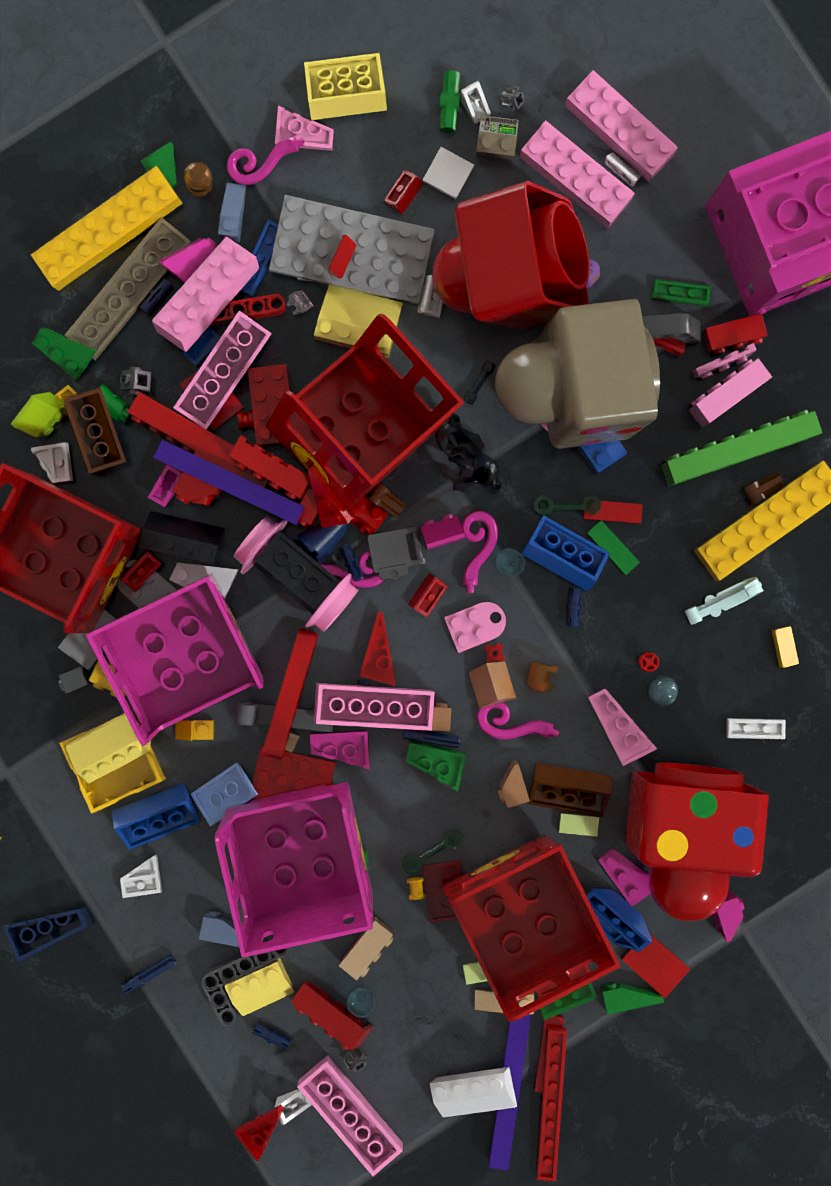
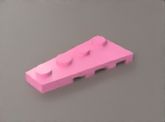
(620, 729)

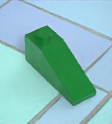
(622, 997)

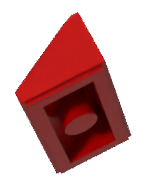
(403, 191)
(342, 257)
(671, 345)
(140, 570)
(427, 595)

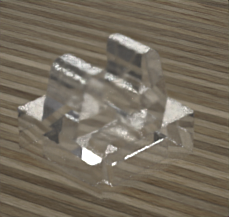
(300, 301)

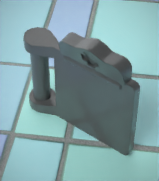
(391, 552)

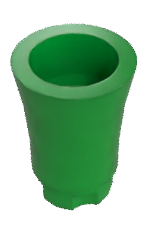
(117, 407)

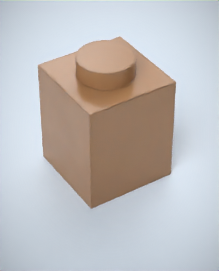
(441, 717)

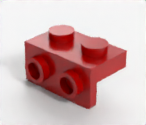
(367, 516)

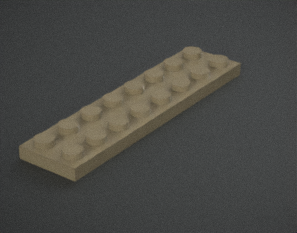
(127, 288)

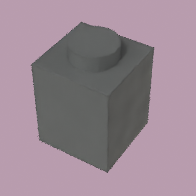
(74, 680)

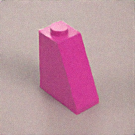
(189, 258)

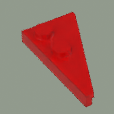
(329, 506)
(377, 661)
(257, 1132)

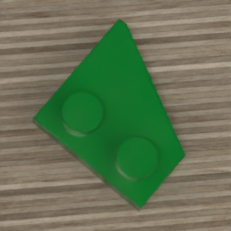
(165, 161)

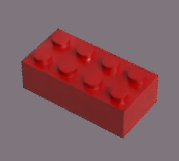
(266, 391)

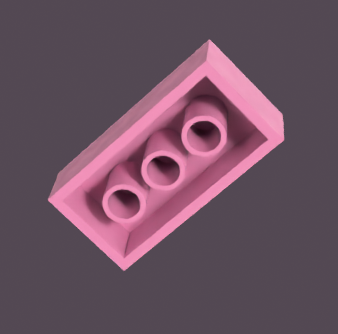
(734, 389)

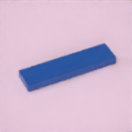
(263, 253)

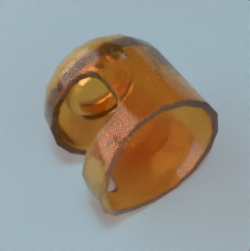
(198, 177)
(539, 677)

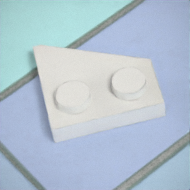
(55, 461)
(142, 880)

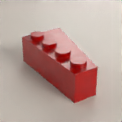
(269, 467)
(330, 1016)

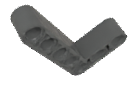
(674, 325)
(252, 712)
(222, 979)

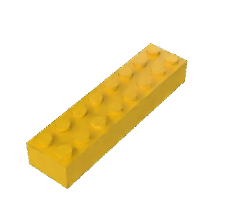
(106, 228)
(767, 522)

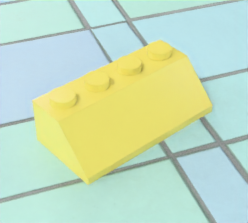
(105, 749)

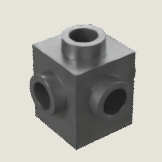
(135, 380)

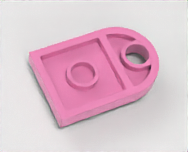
(473, 625)

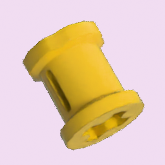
(416, 888)

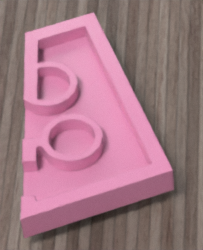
(313, 133)
(724, 364)

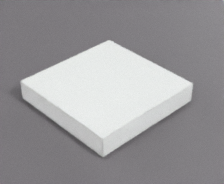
(448, 173)

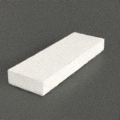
(755, 728)

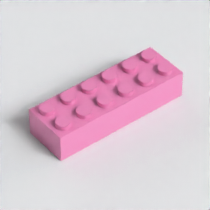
(620, 126)
(576, 174)
(205, 294)
(222, 370)
(373, 706)
(350, 1115)

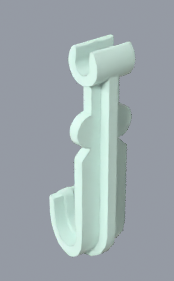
(725, 600)

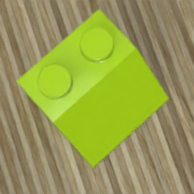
(39, 414)

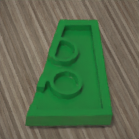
(67, 354)
(438, 762)

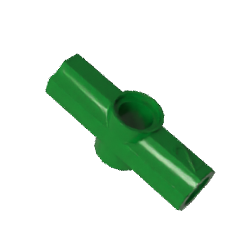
(449, 101)

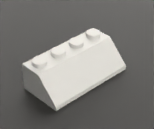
(473, 1092)

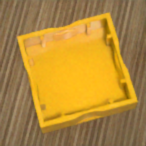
(121, 782)

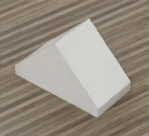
(474, 102)
(293, 1104)

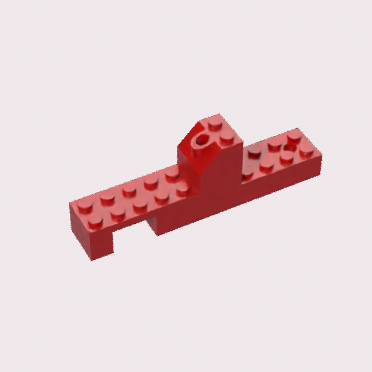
(206, 446)

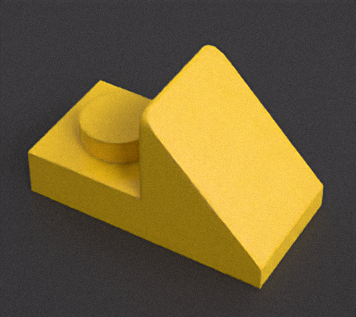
(194, 730)

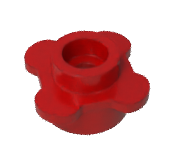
(498, 649)

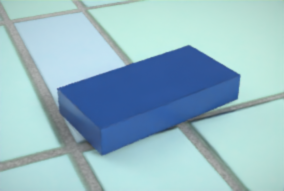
(202, 346)

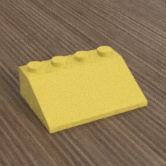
(345, 86)
(348, 315)

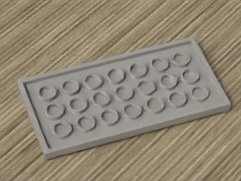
(387, 256)

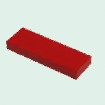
(618, 512)

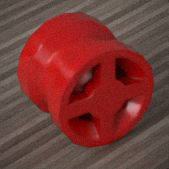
(245, 419)
(651, 663)

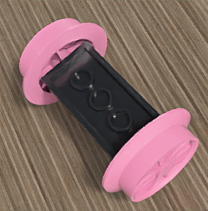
(295, 572)

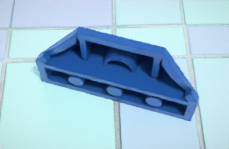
(619, 919)

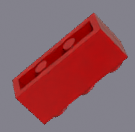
(735, 334)

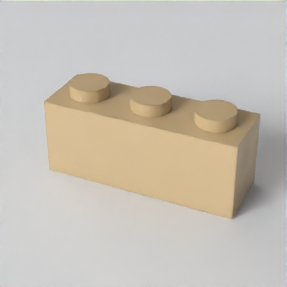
(366, 949)

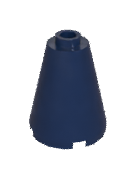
(320, 541)

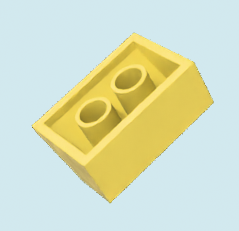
(260, 988)

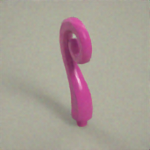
(282, 148)
(470, 575)
(368, 582)
(533, 727)

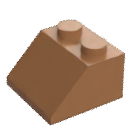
(512, 787)

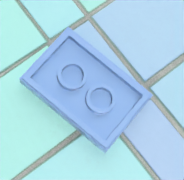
(224, 791)

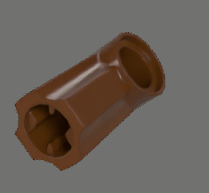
(760, 489)
(383, 498)

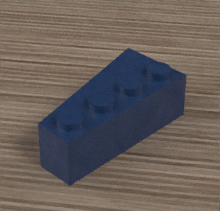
(41, 933)

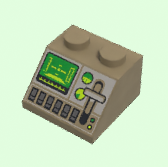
(497, 137)

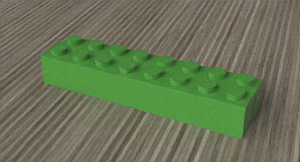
(739, 449)

